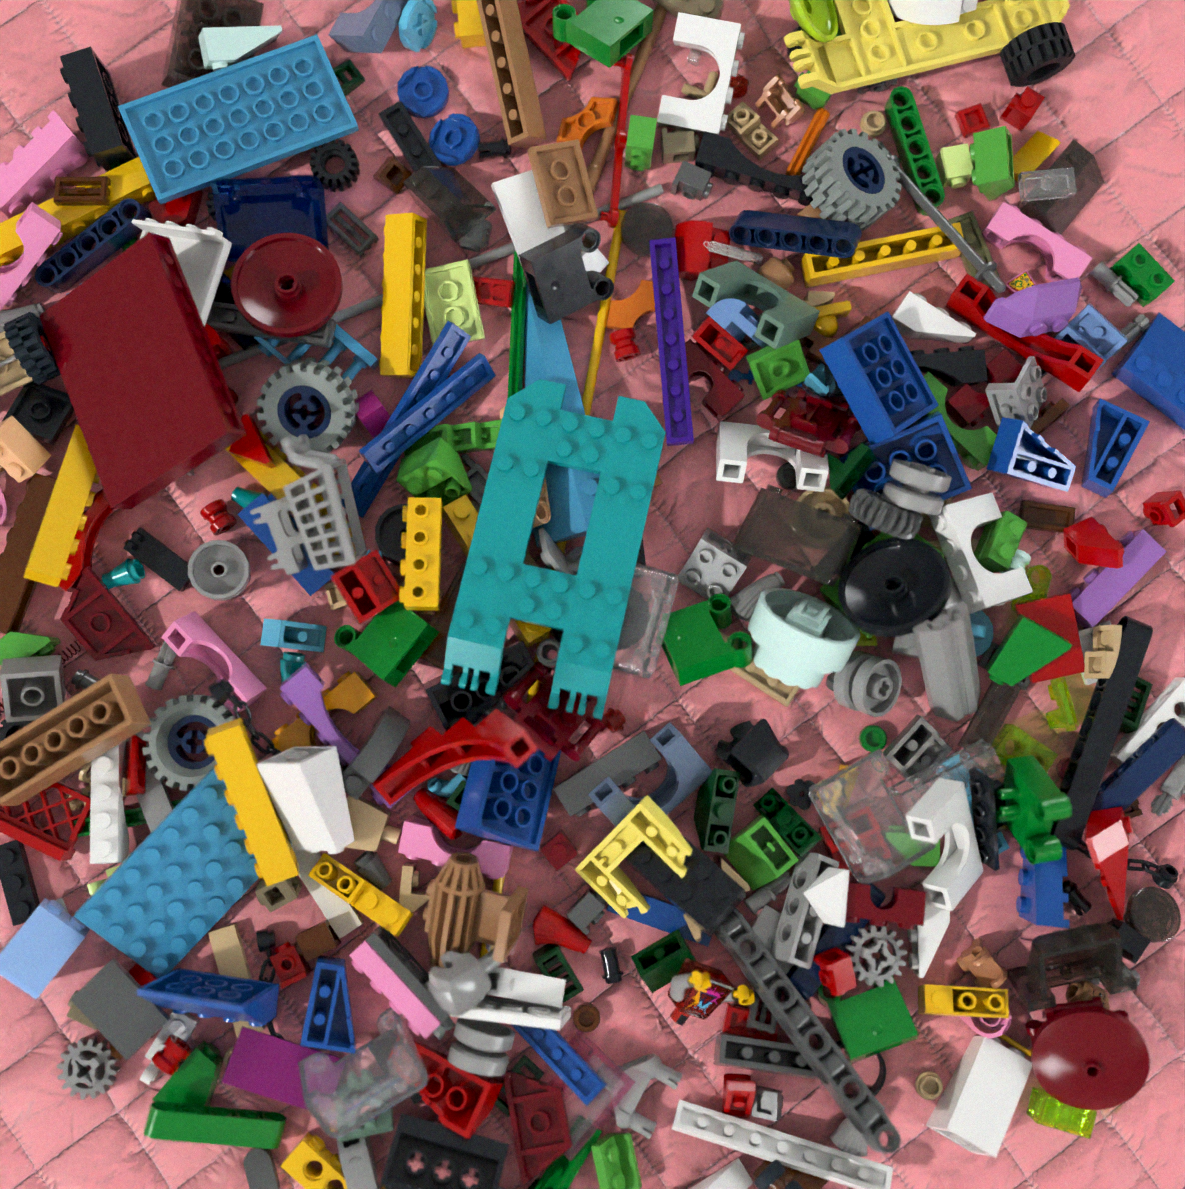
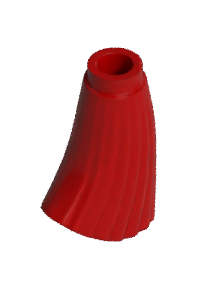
(438, 812)
(555, 929)

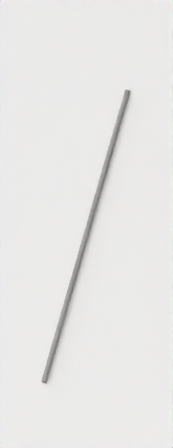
(474, 262)

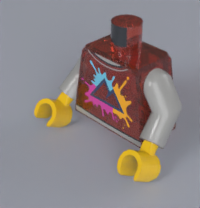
(701, 989)

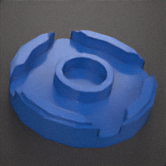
(423, 91)
(454, 139)

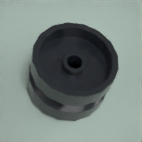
(389, 533)

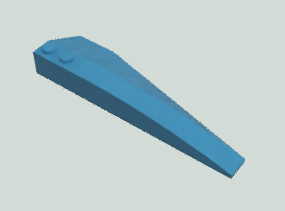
(568, 489)

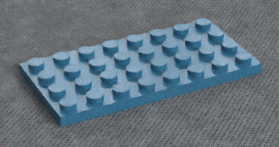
(238, 119)
(175, 881)

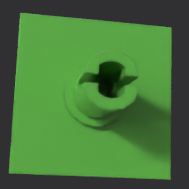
(778, 368)

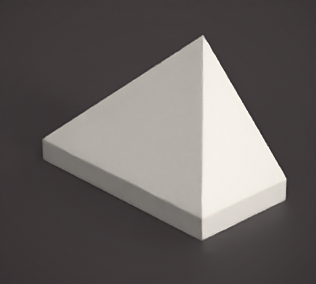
(829, 896)

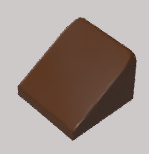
(392, 174)

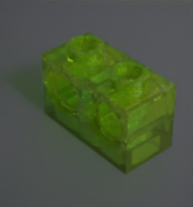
(1024, 746)
(1057, 1115)

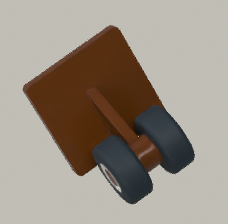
(777, 1176)

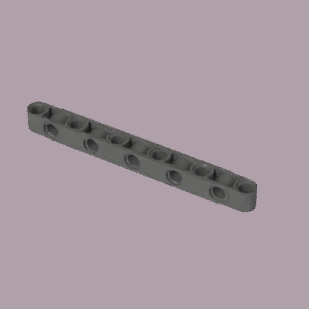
(799, 1024)

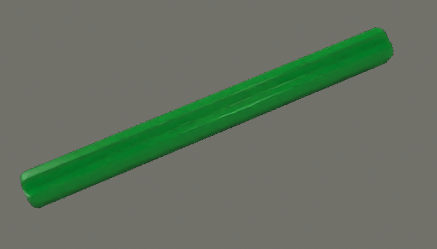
(517, 330)

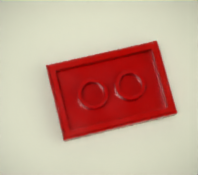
(1058, 616)

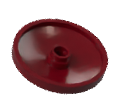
(287, 285)
(1090, 1058)

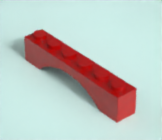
(1061, 359)
(96, 517)

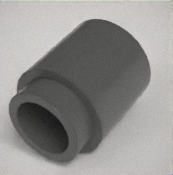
(543, 649)

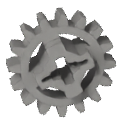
(874, 965)
(79, 1057)

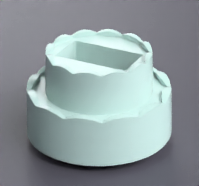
(800, 637)

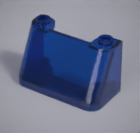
(268, 206)

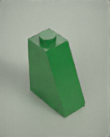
(1024, 651)
(195, 1078)

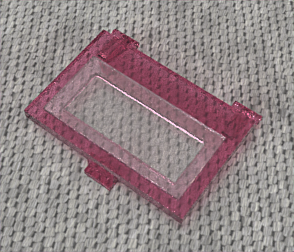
(587, 1119)

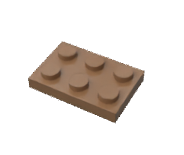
(562, 183)

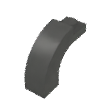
(376, 752)

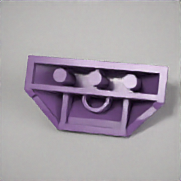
(1036, 308)

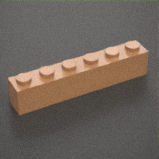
(512, 72)

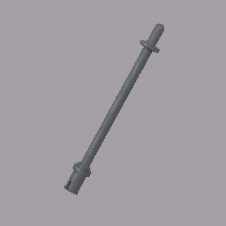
(984, 269)

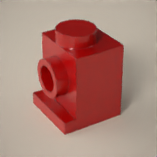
(1022, 108)
(1158, 508)
(299, 969)
(836, 971)

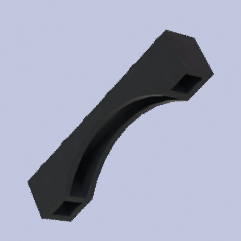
(726, 162)
(951, 367)

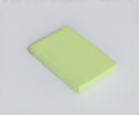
(452, 298)

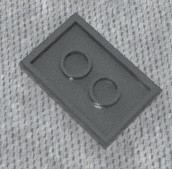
(118, 1011)

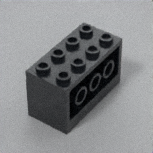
(437, 1149)

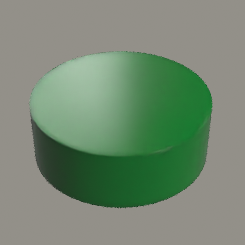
(872, 738)

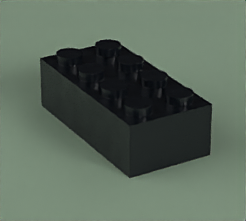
(97, 109)
(702, 895)

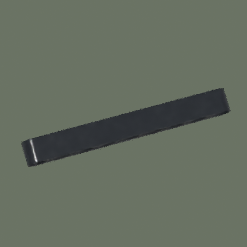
(1100, 732)

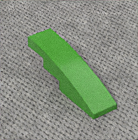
(462, 437)

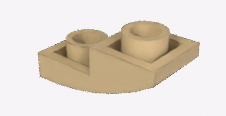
(750, 132)

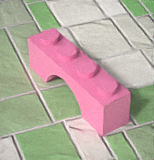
(37, 232)
(1061, 258)
(195, 639)
(424, 840)

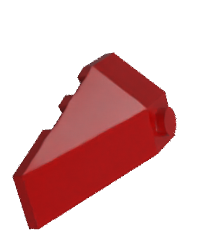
(1108, 845)
(456, 1095)

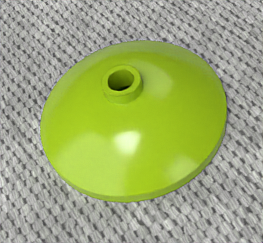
(816, 18)

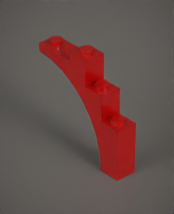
(431, 753)

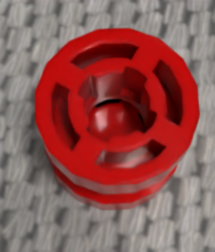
(625, 346)
(218, 517)
(172, 1053)

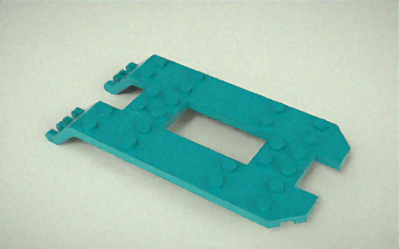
(584, 606)

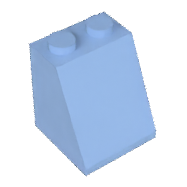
(41, 947)

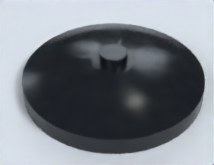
(894, 586)

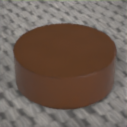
(586, 1017)

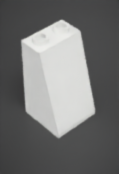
(309, 797)
(981, 1096)

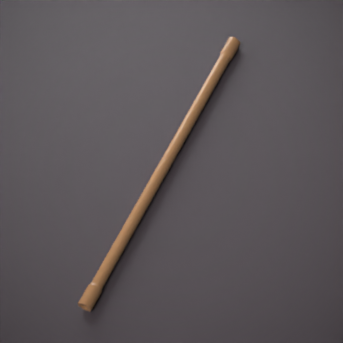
(595, 168)

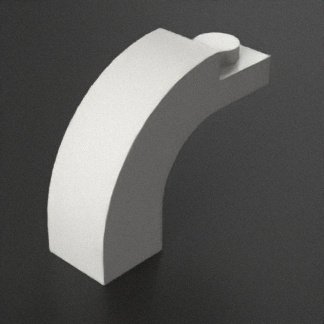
(931, 11)

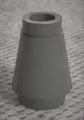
(373, 869)

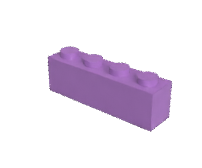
(1107, 585)

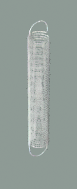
(753, 258)

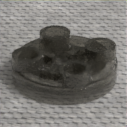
(643, 224)
(1153, 914)

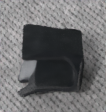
(753, 752)

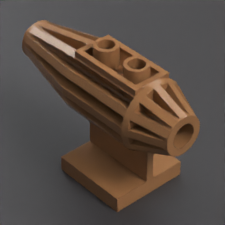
(467, 912)

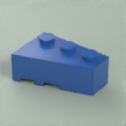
(1028, 457)
(1042, 892)

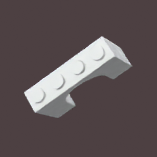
(721, 41)
(740, 441)
(976, 585)
(947, 812)

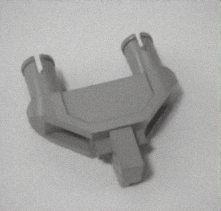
(641, 1071)

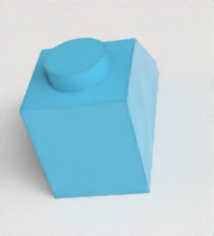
(293, 635)

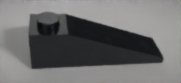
(455, 702)

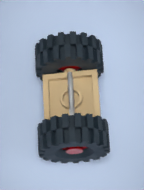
(25, 354)

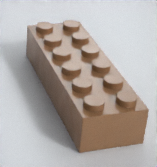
(69, 737)

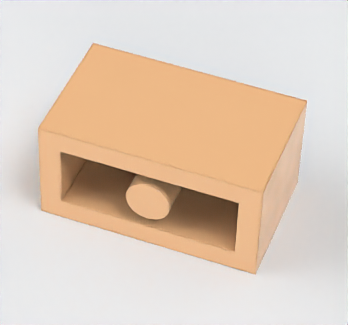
(19, 451)

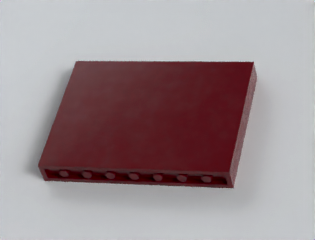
(141, 373)

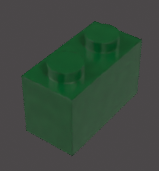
(662, 960)

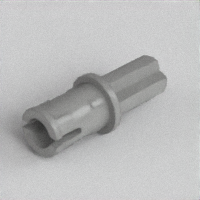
(1114, 284)
(161, 667)
(768, 892)

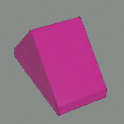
(372, 413)

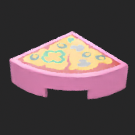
(1019, 282)

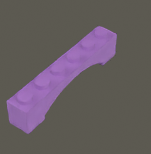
(304, 691)

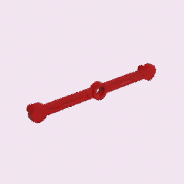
(612, 216)

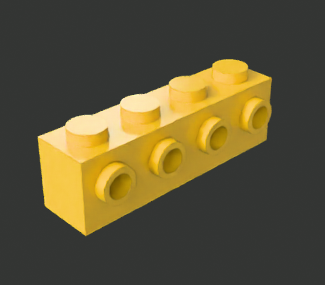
(423, 554)

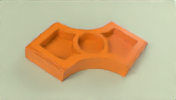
(595, 116)
(628, 311)

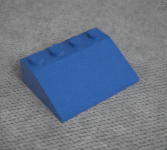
(1157, 368)
(879, 378)
(922, 442)
(508, 801)
(214, 995)

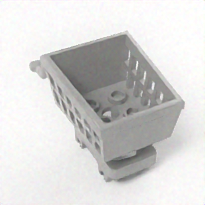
(302, 503)

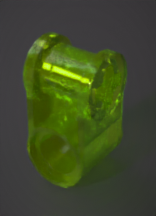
(1040, 589)

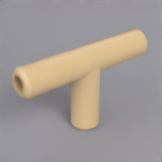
(698, 93)

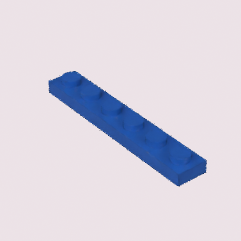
(427, 413)

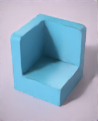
(816, 381)

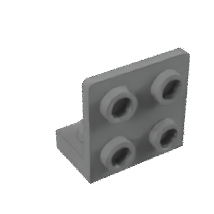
(1018, 399)
(554, 556)
(713, 566)

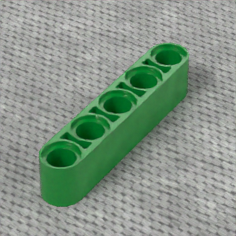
(915, 139)
(214, 1125)

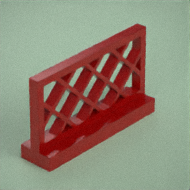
(40, 839)

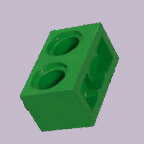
(1142, 274)

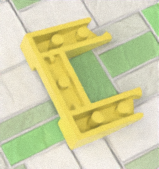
(601, 866)

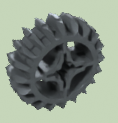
(883, 515)

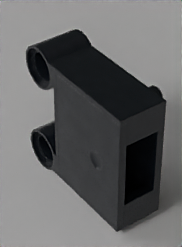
(559, 276)

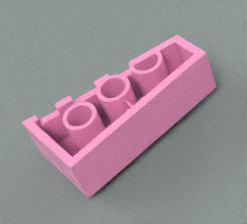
(34, 167)

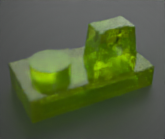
(1064, 715)

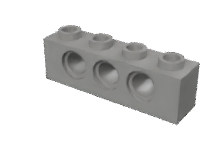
(799, 922)

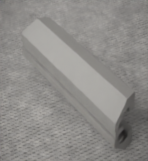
(949, 664)

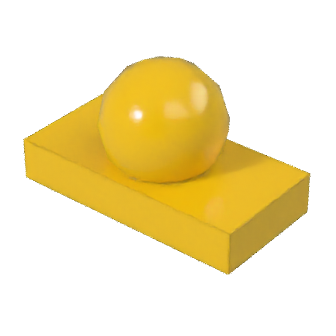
(827, 319)

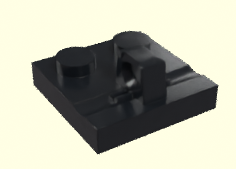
(42, 411)

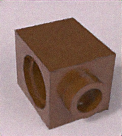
(316, 940)

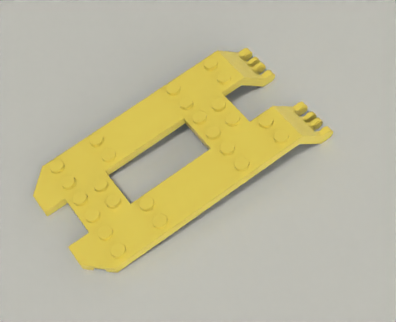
(880, 49)

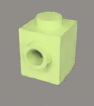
(955, 166)

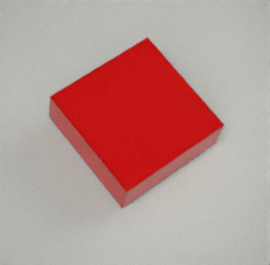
(972, 120)

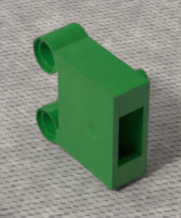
(604, 28)
(389, 642)
(696, 645)
(1031, 808)
(870, 1020)

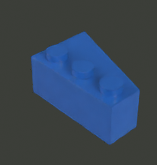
(1110, 446)
(329, 1008)

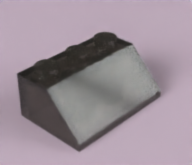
(448, 199)
(1060, 212)

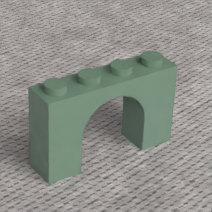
(784, 315)

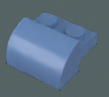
(736, 319)
(1093, 332)

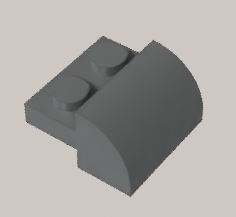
(916, 748)

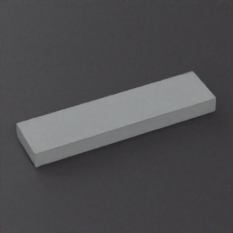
(156, 800)

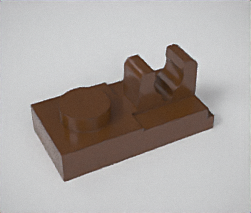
(1050, 414)

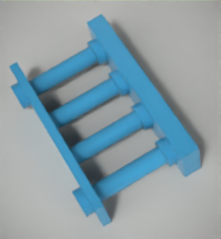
(341, 342)

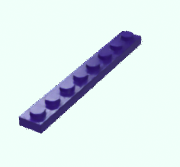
(671, 342)

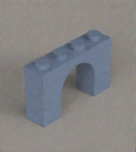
(368, 29)
(683, 776)

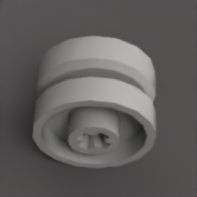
(916, 487)
(204, 562)
(868, 684)
(481, 1047)

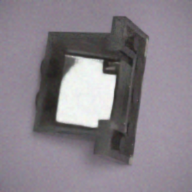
(1071, 958)

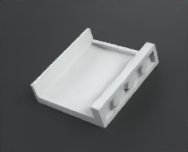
(200, 255)

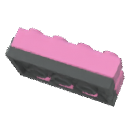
(402, 981)

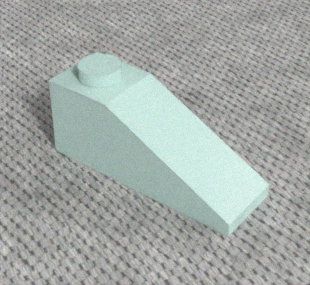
(231, 45)

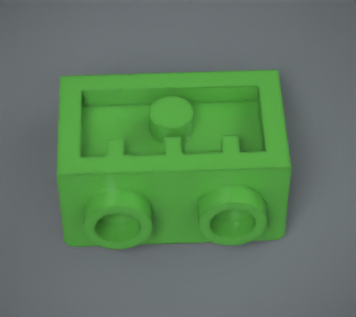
(616, 1162)

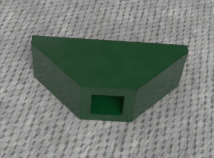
(716, 810)
(787, 822)

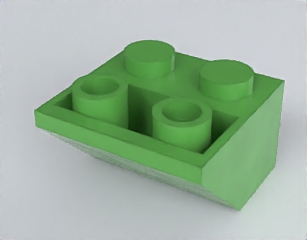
(993, 162)
(434, 473)
(759, 853)

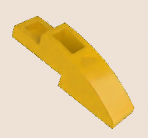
(361, 894)

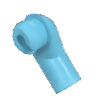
(444, 788)

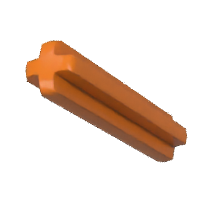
(808, 142)

